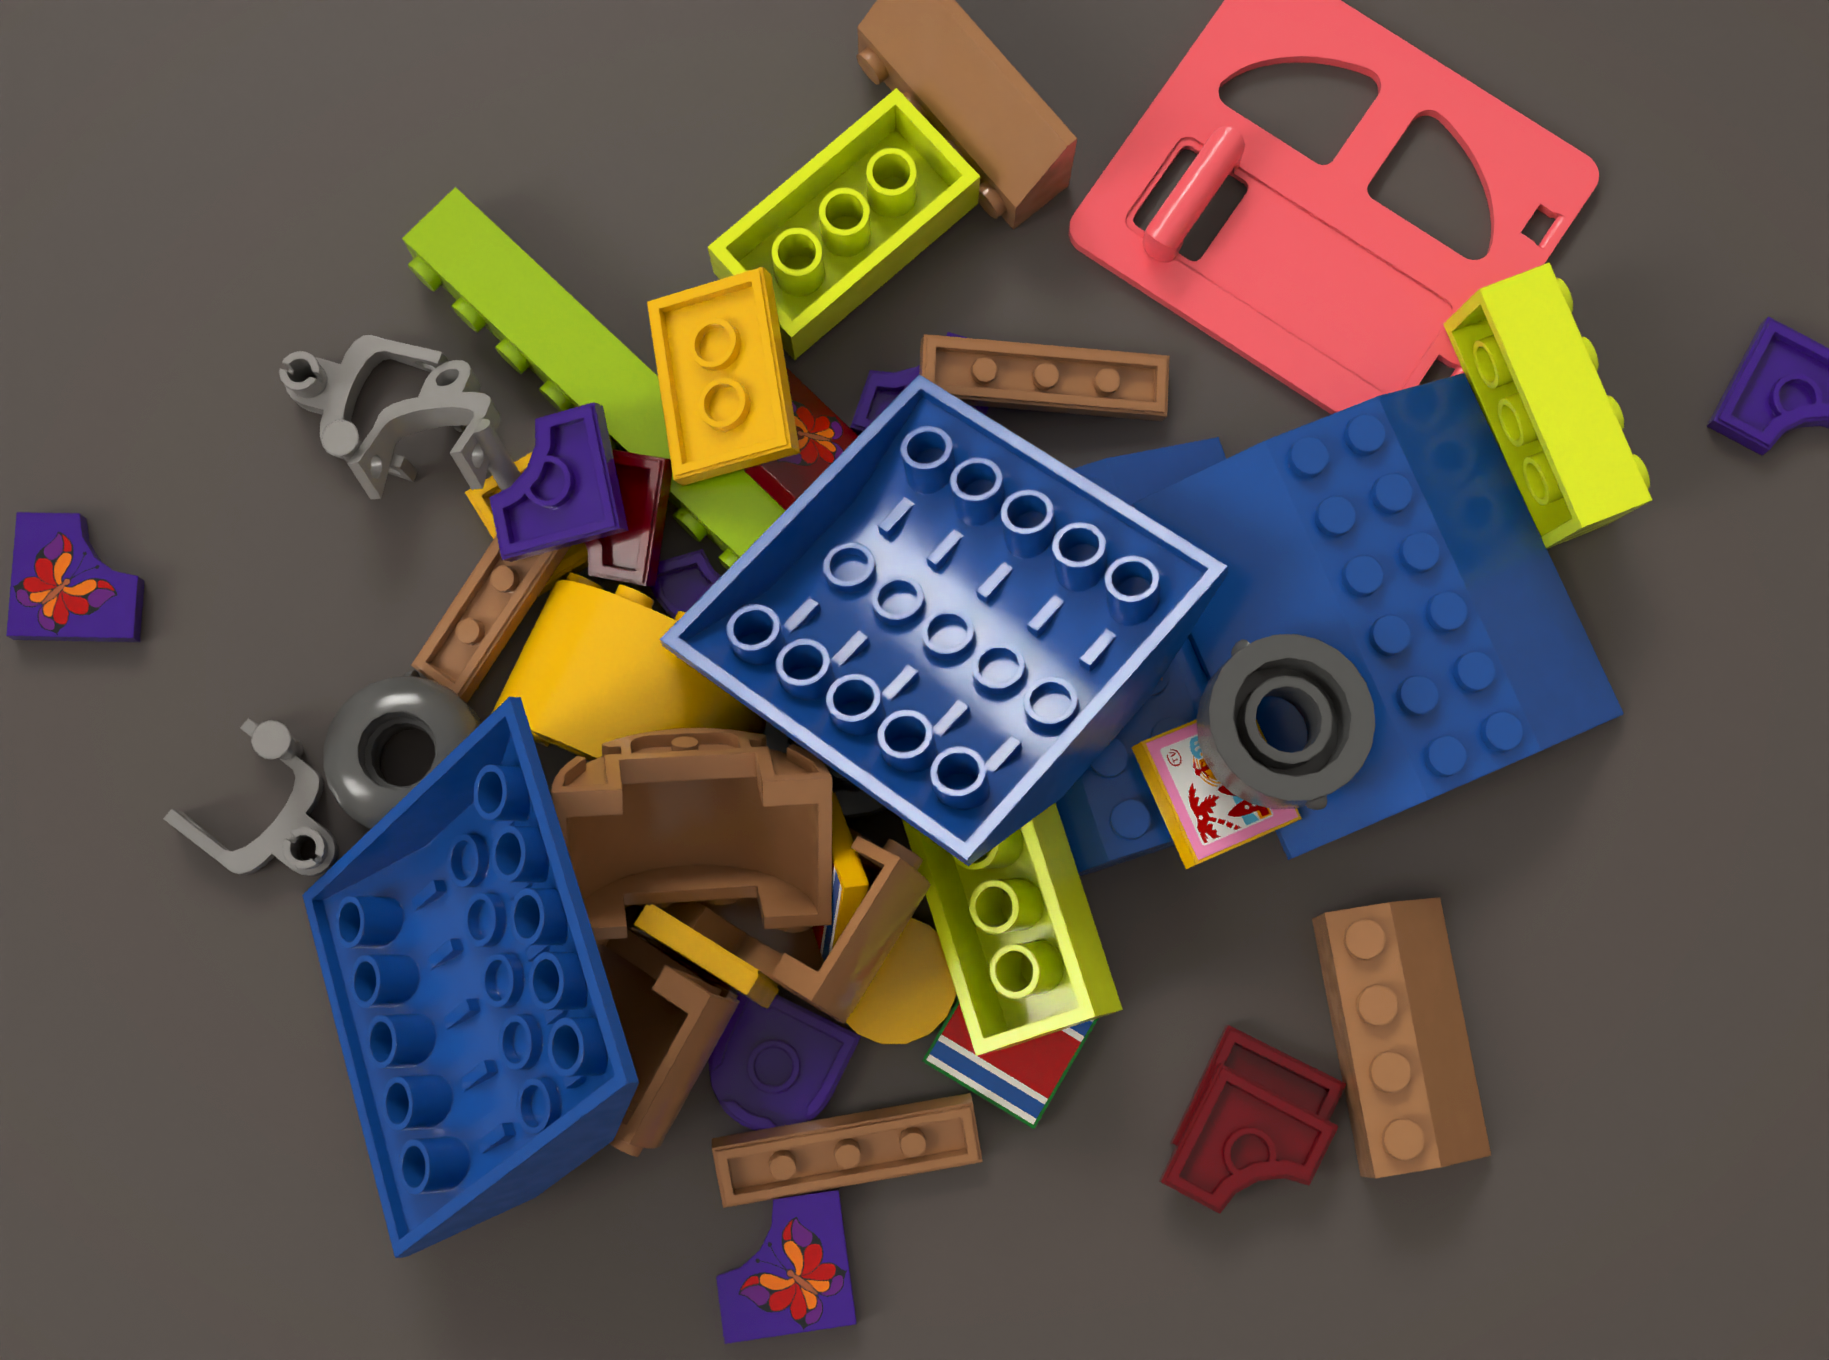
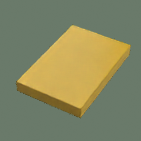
(723, 377)

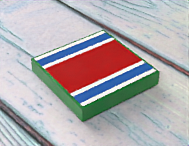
(1012, 1079)

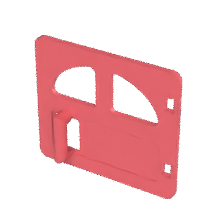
(1309, 265)

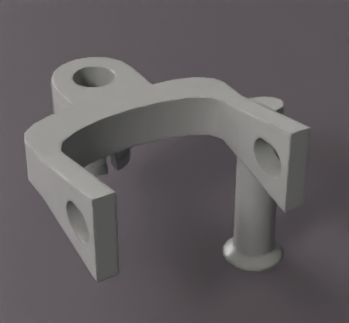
(339, 386)
(446, 399)
(292, 825)

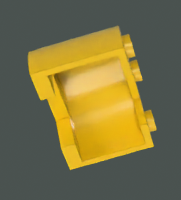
(603, 675)

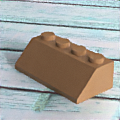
(972, 100)
(1400, 1037)

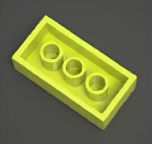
(850, 219)
(1548, 405)
(1018, 935)

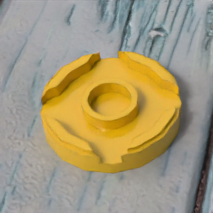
(908, 992)

